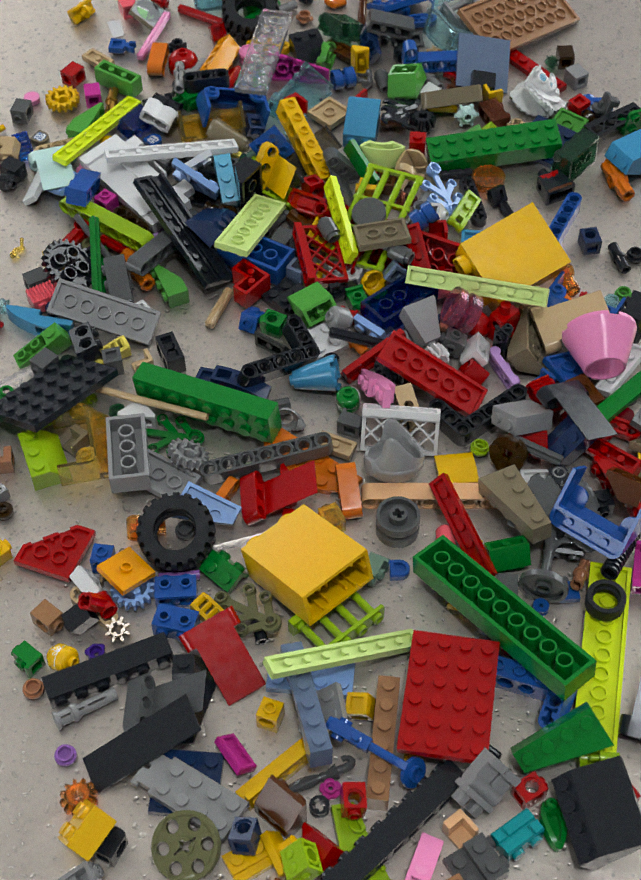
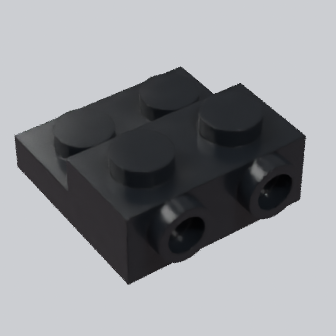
(277, 296)

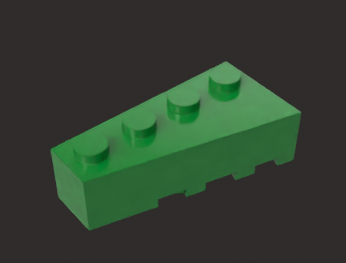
(562, 740)

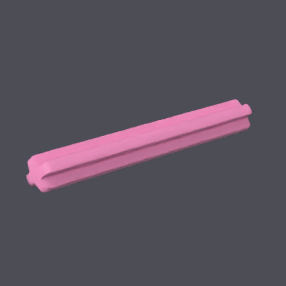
(154, 34)

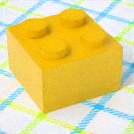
(86, 829)

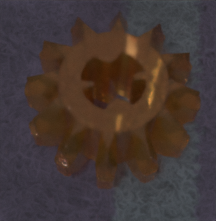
(75, 791)

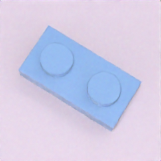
(364, 326)

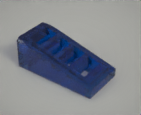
(21, 137)

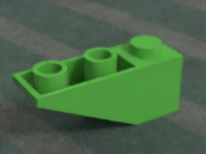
(172, 287)
(53, 338)

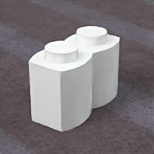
(158, 114)

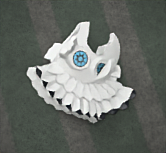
(538, 94)

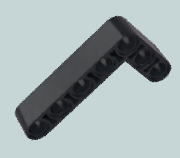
(302, 352)
(473, 426)

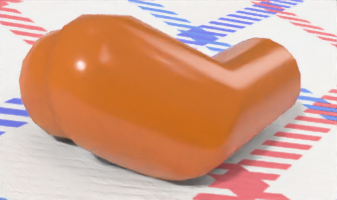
(334, 4)

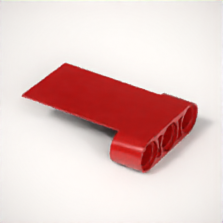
(263, 498)
(224, 655)

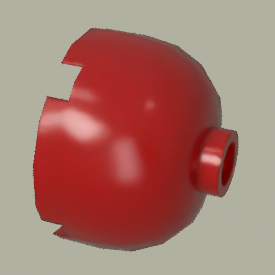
(185, 55)

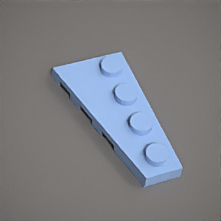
(322, 678)

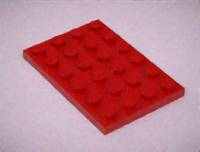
(448, 697)

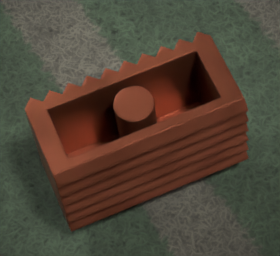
(493, 111)

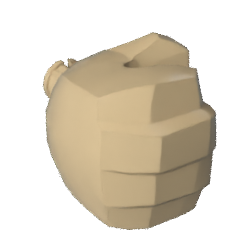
(411, 162)

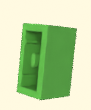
(406, 80)
(311, 303)

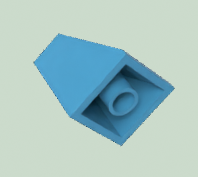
(362, 120)
(626, 153)

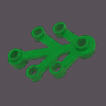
(172, 433)

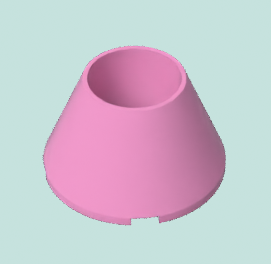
(600, 342)

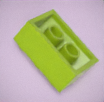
(42, 455)

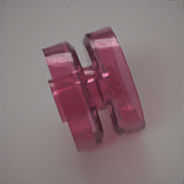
(461, 309)

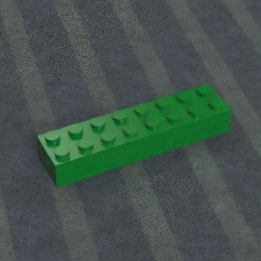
(495, 145)
(225, 406)

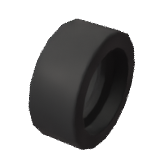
(612, 588)

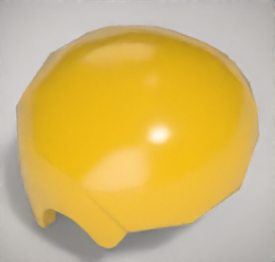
(372, 282)

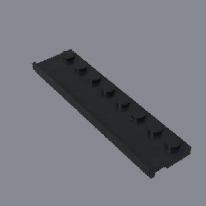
(172, 215)

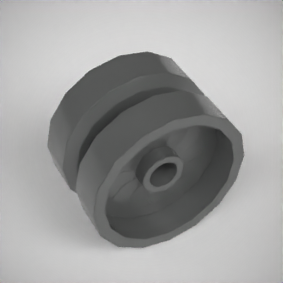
(397, 522)

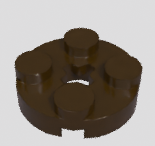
(517, 447)

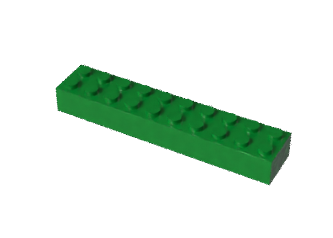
(504, 617)

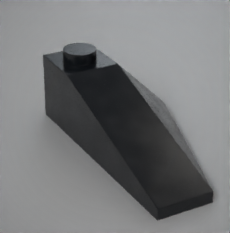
(189, 664)

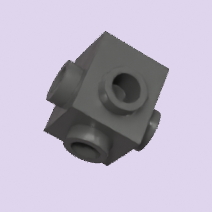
(453, 341)

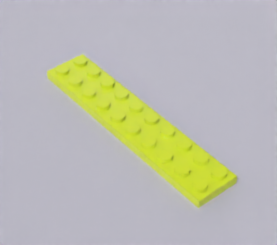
(606, 644)

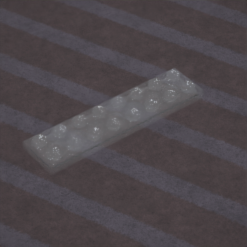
(263, 52)

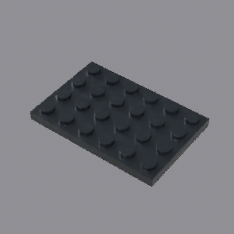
(54, 392)

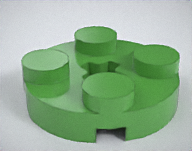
(327, 57)

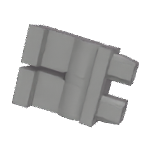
(484, 783)

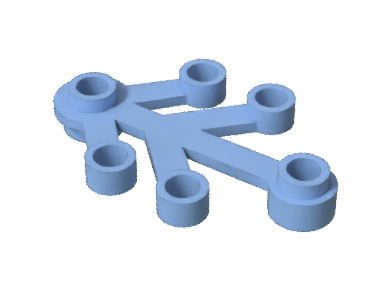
(433, 170)

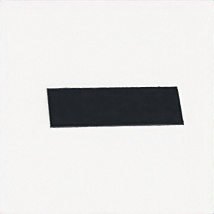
(142, 743)

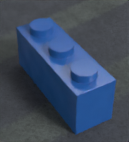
(82, 187)

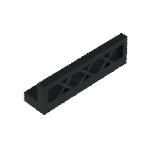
(609, 122)

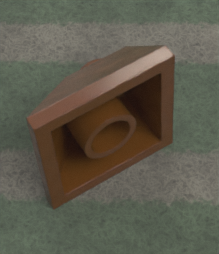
(625, 486)

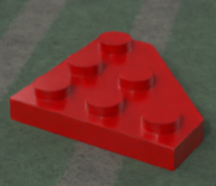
(57, 553)

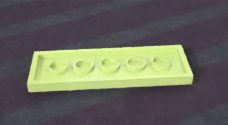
(250, 225)

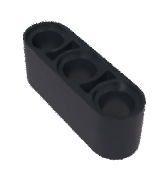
(198, 80)

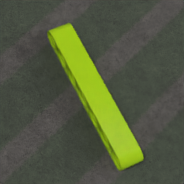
(110, 224)

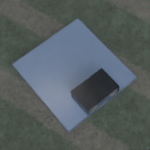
(482, 62)

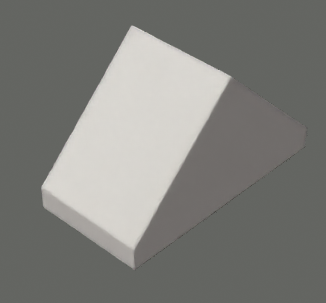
(136, 408)

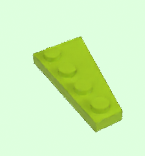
(348, 832)

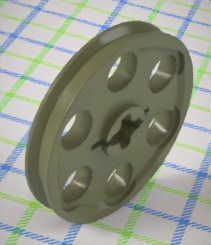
(175, 843)

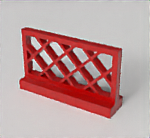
(306, 260)

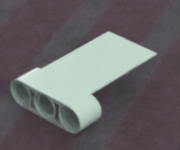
(51, 173)

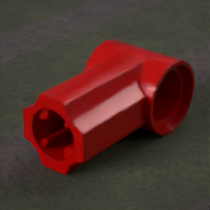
(313, 208)
(76, 234)
(98, 602)

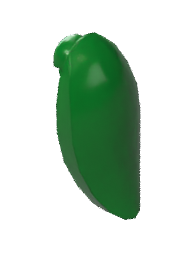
(554, 824)

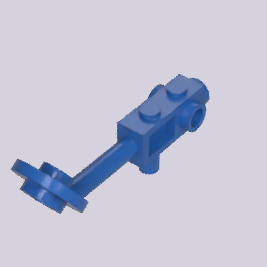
(411, 770)

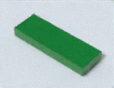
(359, 160)

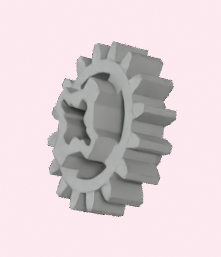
(187, 453)

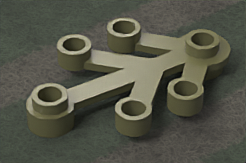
(251, 612)

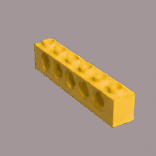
(302, 138)

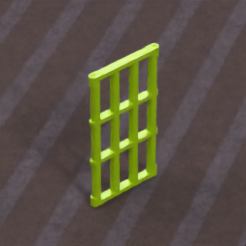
(418, 180)

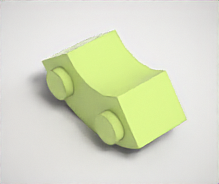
(382, 153)

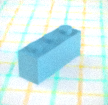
(226, 180)

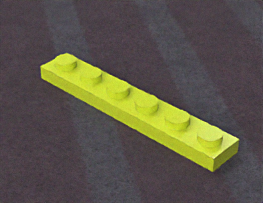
(340, 217)

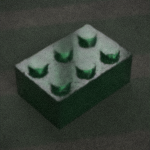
(576, 154)

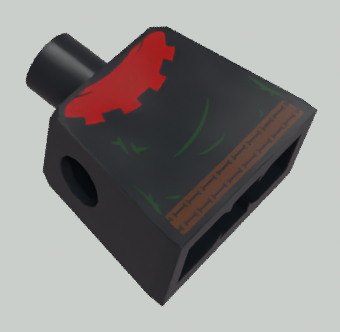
(553, 186)

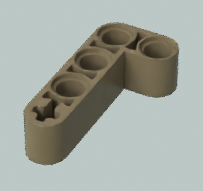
(451, 97)

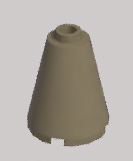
(221, 130)

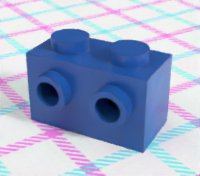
(175, 590)
(174, 620)

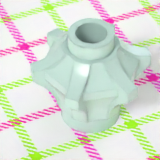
(466, 114)

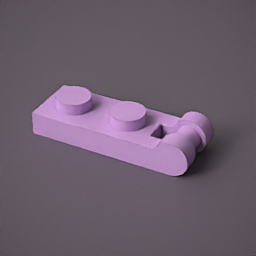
(502, 368)

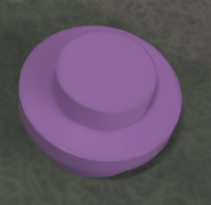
(65, 755)

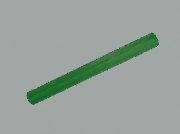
(95, 250)

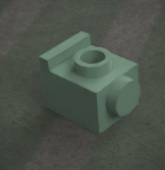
(379, 567)

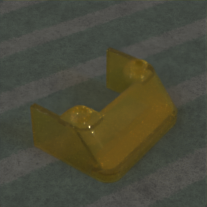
(191, 127)
(90, 461)

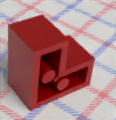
(249, 283)

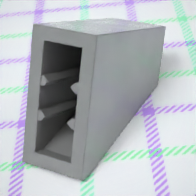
(422, 321)

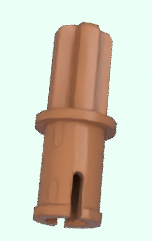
(580, 575)

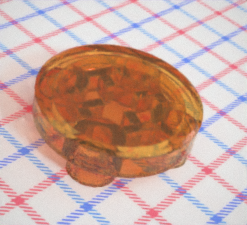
(488, 177)

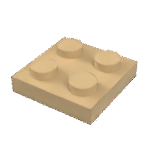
(328, 113)

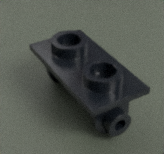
(502, 338)

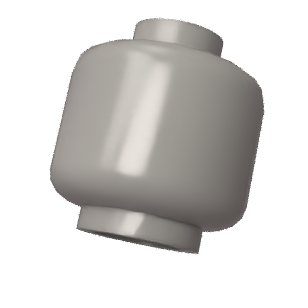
(339, 317)

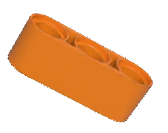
(157, 59)
(348, 490)

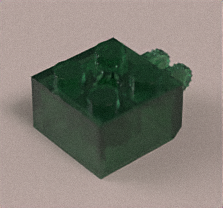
(340, 27)

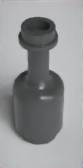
(400, 254)

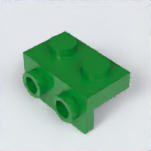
(223, 570)

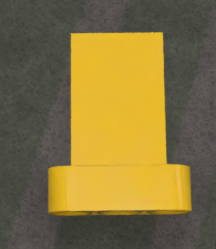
(278, 171)

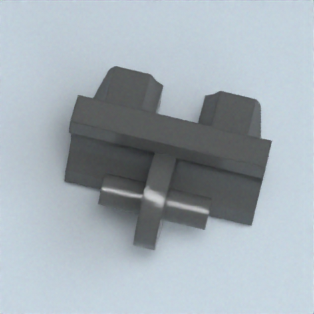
(605, 105)

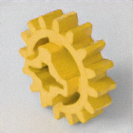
(63, 98)

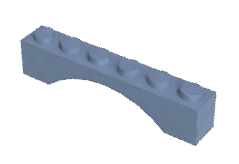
(311, 719)

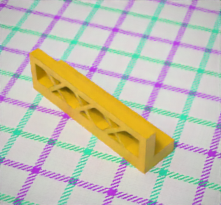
(282, 767)

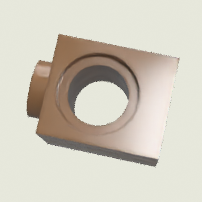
(47, 618)

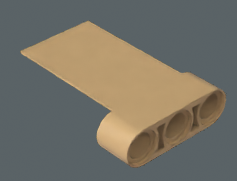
(554, 319)

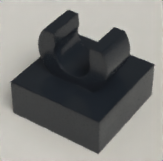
(496, 195)

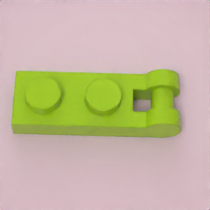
(463, 210)

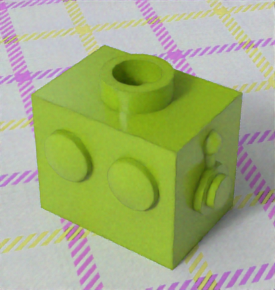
(301, 860)

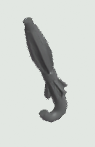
(333, 772)

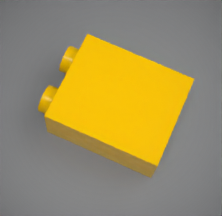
(513, 251)
(307, 564)

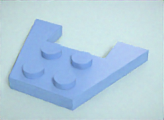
(195, 178)

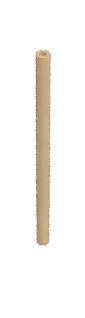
(153, 403)

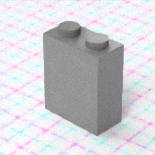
(521, 417)

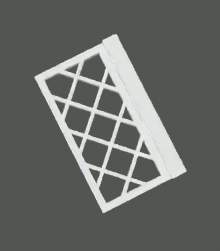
(404, 413)

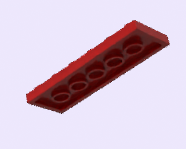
(431, 374)

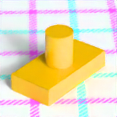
(274, 844)

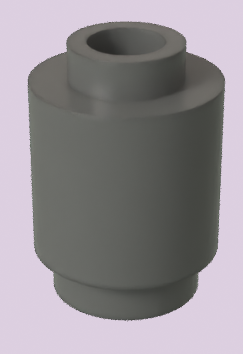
(328, 229)

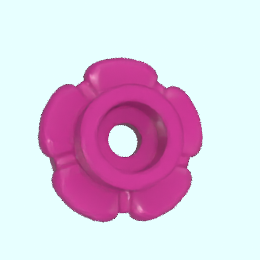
(330, 794)

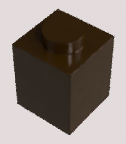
(565, 56)

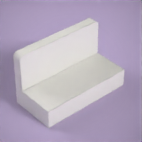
(477, 348)

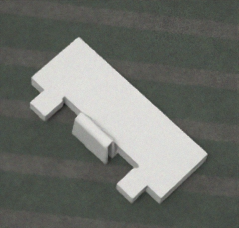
(120, 177)

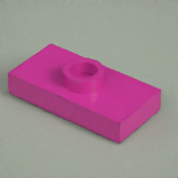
(235, 754)

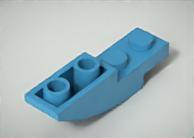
(32, 320)

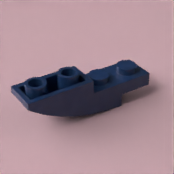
(371, 40)
(228, 378)

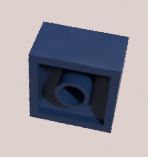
(568, 441)

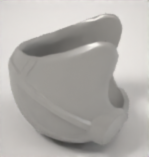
(395, 455)

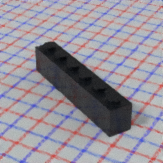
(107, 670)

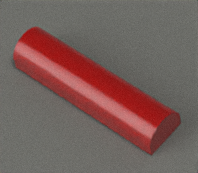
(615, 455)

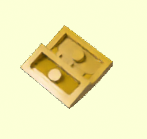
(459, 467)

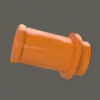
(360, 349)

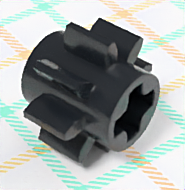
(176, 44)

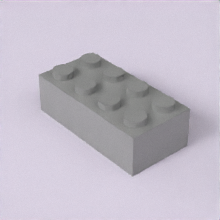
(128, 453)

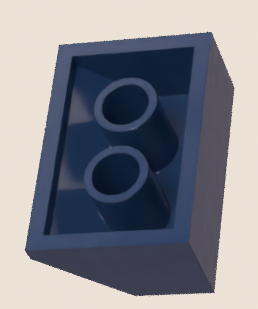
(211, 223)

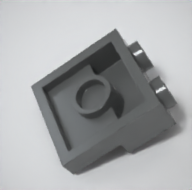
(478, 860)

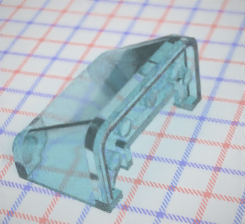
(308, 84)

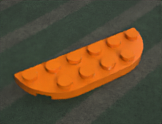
(323, 466)

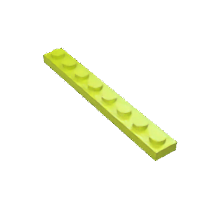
(94, 132)

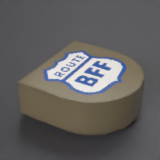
(40, 138)

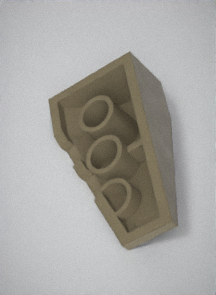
(525, 347)

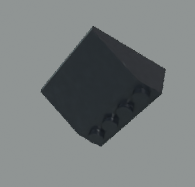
(600, 812)

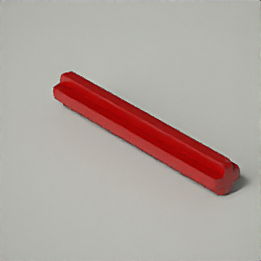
(197, 14)

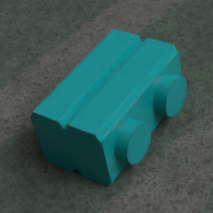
(518, 835)

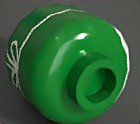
(348, 398)

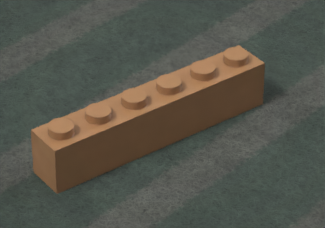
(384, 736)

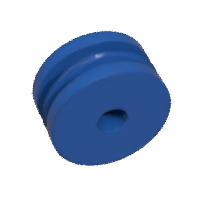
(541, 606)

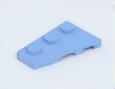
(222, 510)

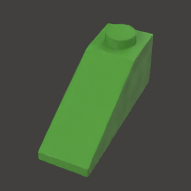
(84, 120)

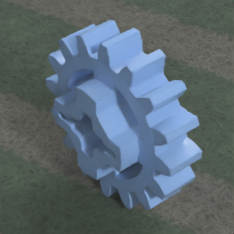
(135, 597)

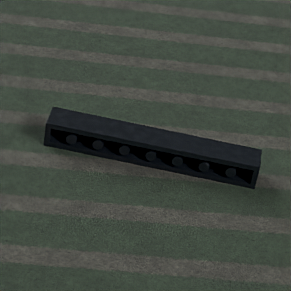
(398, 827)

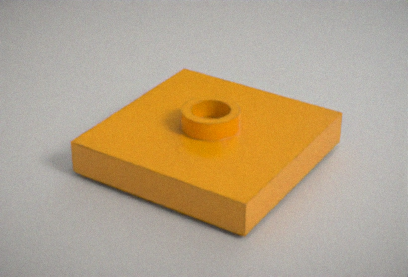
(125, 571)

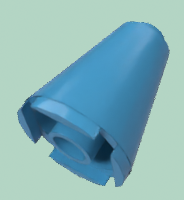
(318, 375)

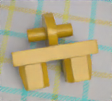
(81, 11)

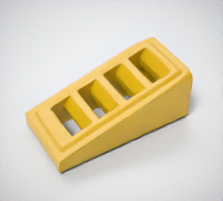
(203, 604)

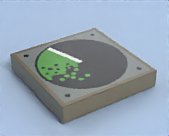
(146, 12)

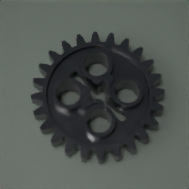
(64, 254)

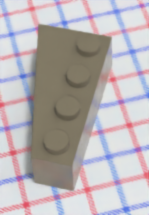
(513, 497)

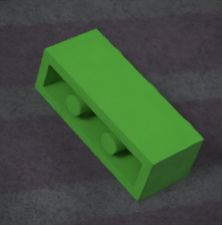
(115, 76)

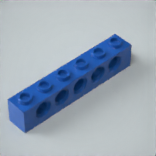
(517, 679)

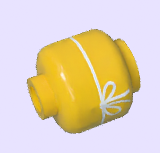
(62, 657)

